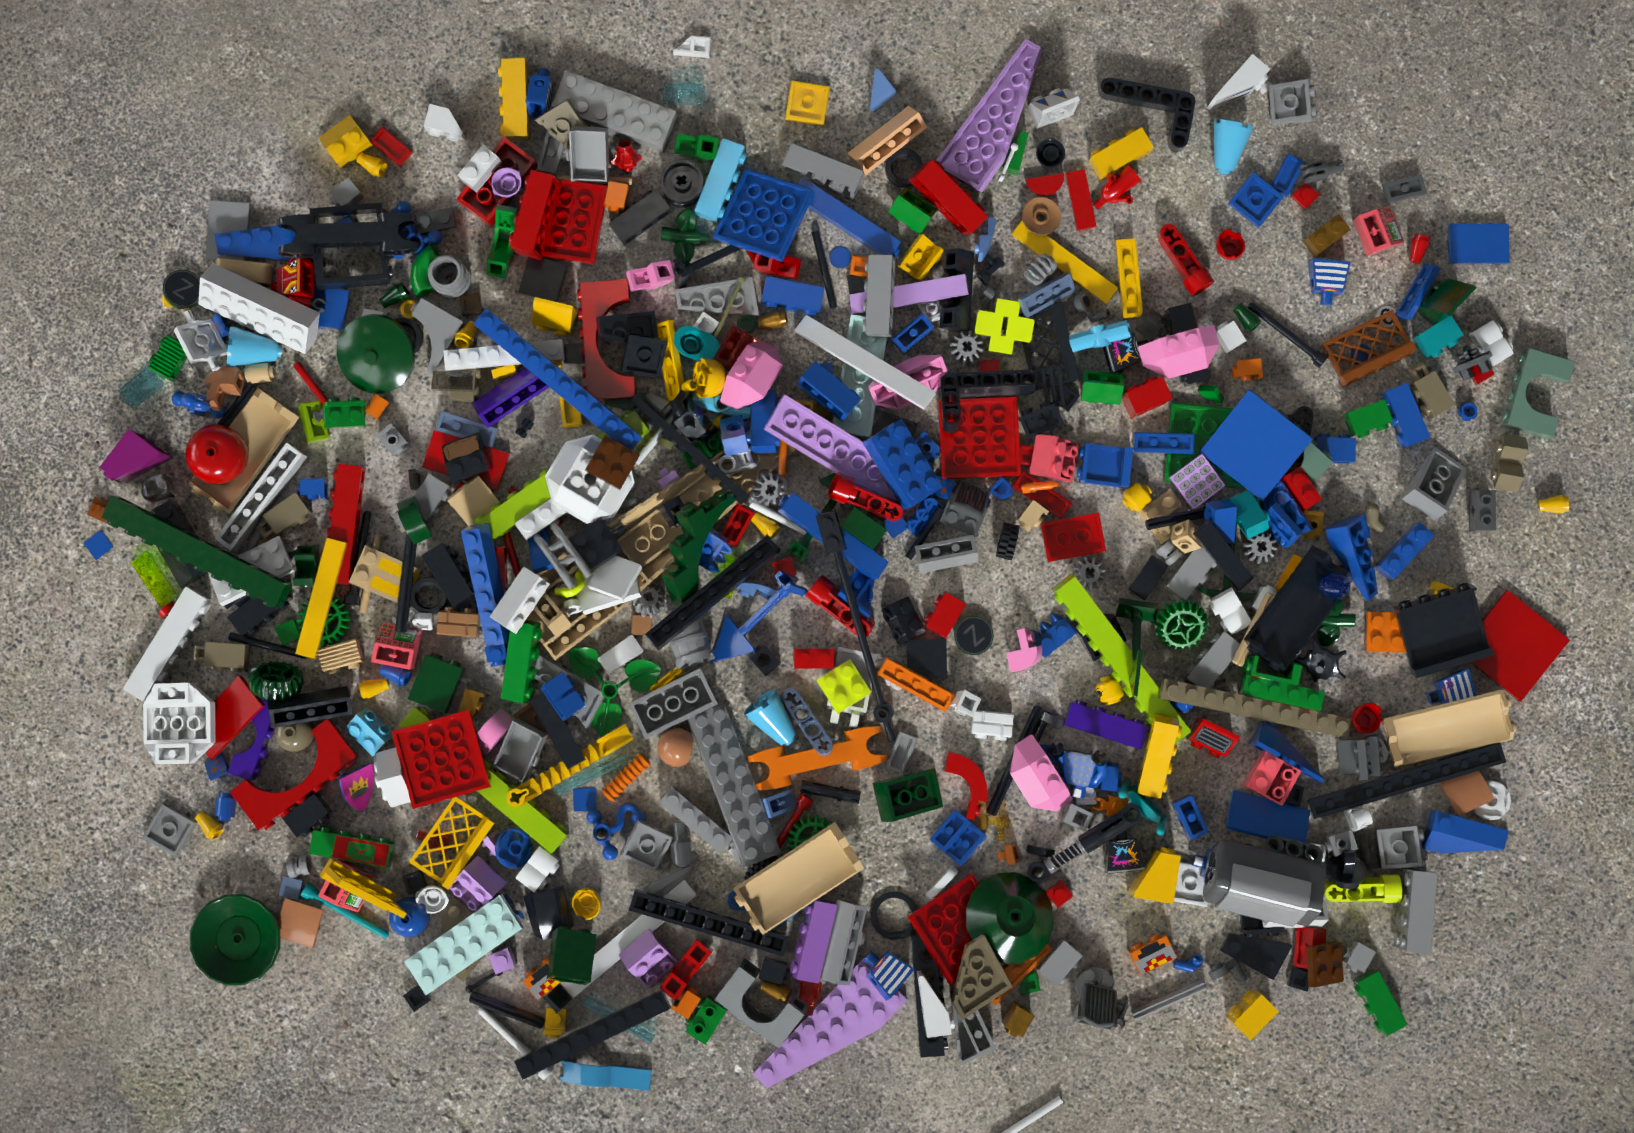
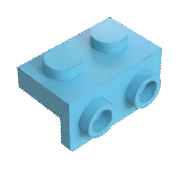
(369, 731)

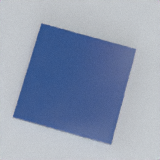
(763, 214)
(1256, 444)

